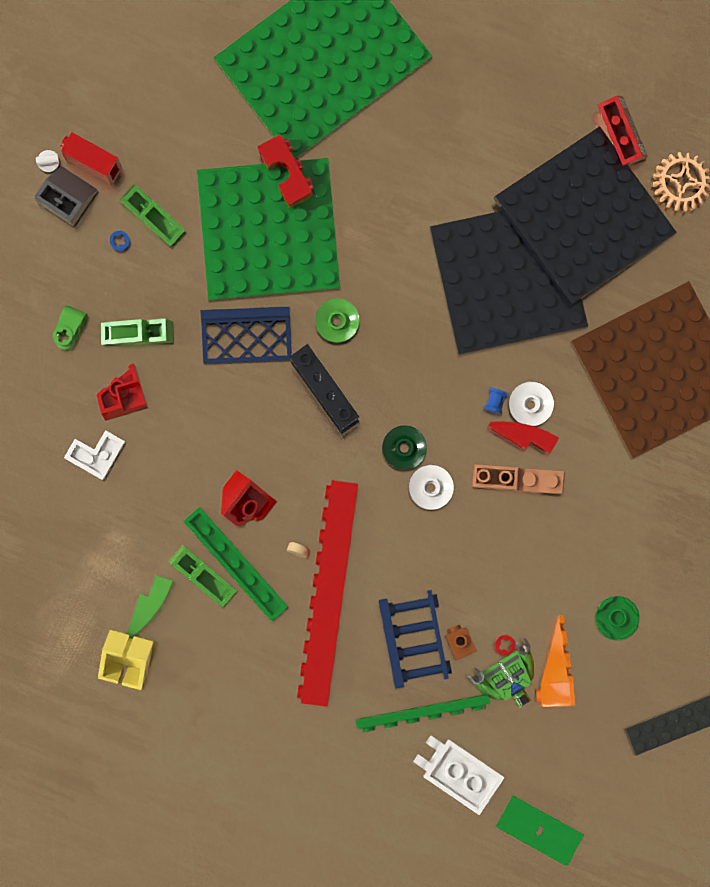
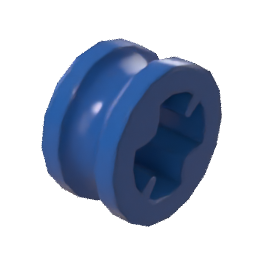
(121, 247)

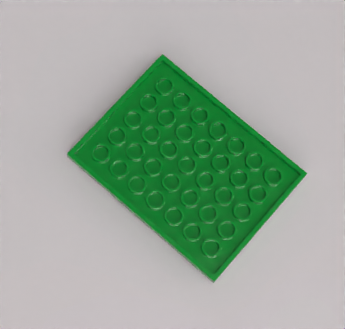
(321, 64)

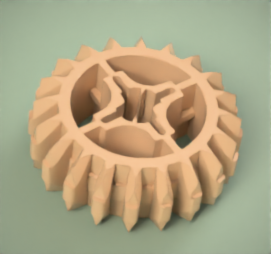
(692, 183)

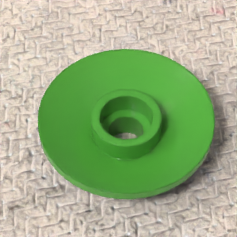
(334, 309)

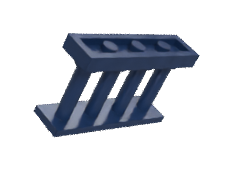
(396, 654)

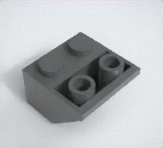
(65, 195)

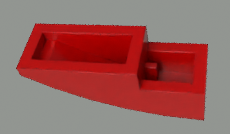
(524, 434)

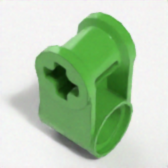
(69, 324)

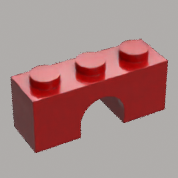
(277, 153)

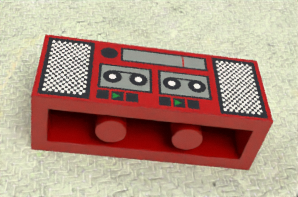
(622, 130)

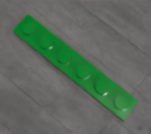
(235, 564)
(413, 714)

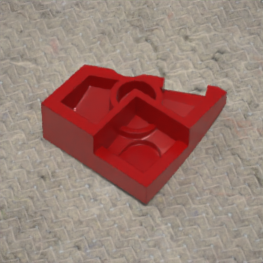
(122, 395)

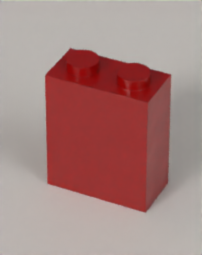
(90, 158)

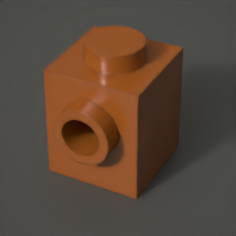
(460, 642)

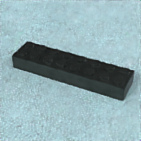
(669, 726)

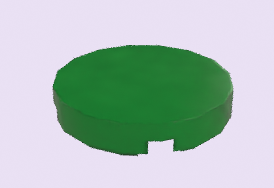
(617, 618)

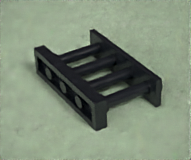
(324, 389)

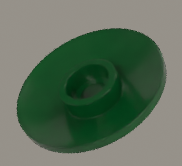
(404, 435)

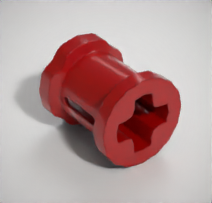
(498, 643)

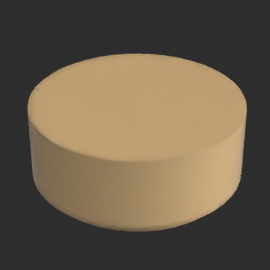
(298, 550)

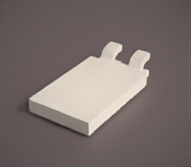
(460, 774)

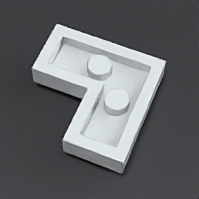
(97, 460)

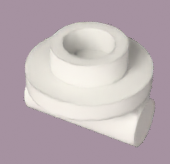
(48, 161)

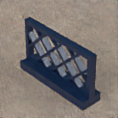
(245, 315)

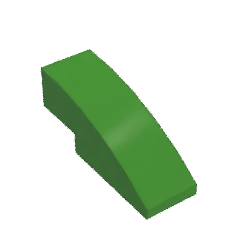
(152, 215)
(137, 332)
(202, 576)
(148, 607)

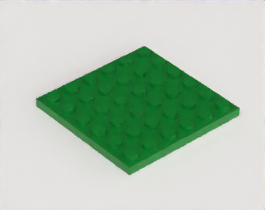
(259, 243)

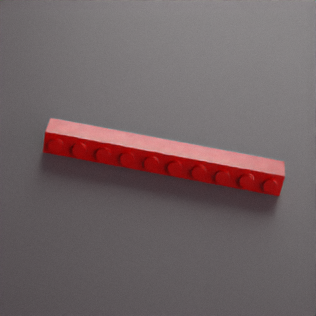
(329, 593)

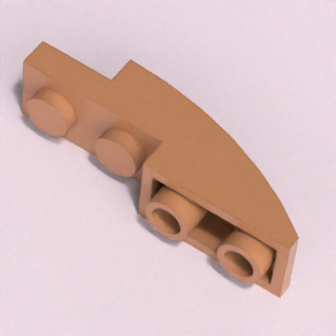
(518, 479)

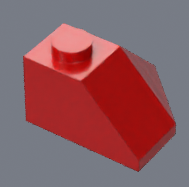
(244, 500)

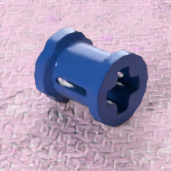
(495, 401)

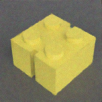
(122, 651)

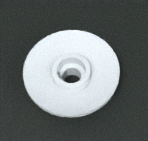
(531, 392)
(431, 475)

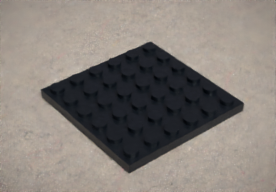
(584, 215)
(497, 286)

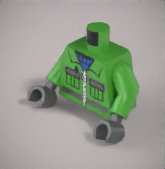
(508, 676)

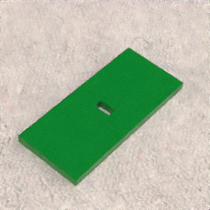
(556, 838)

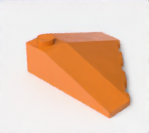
(556, 682)

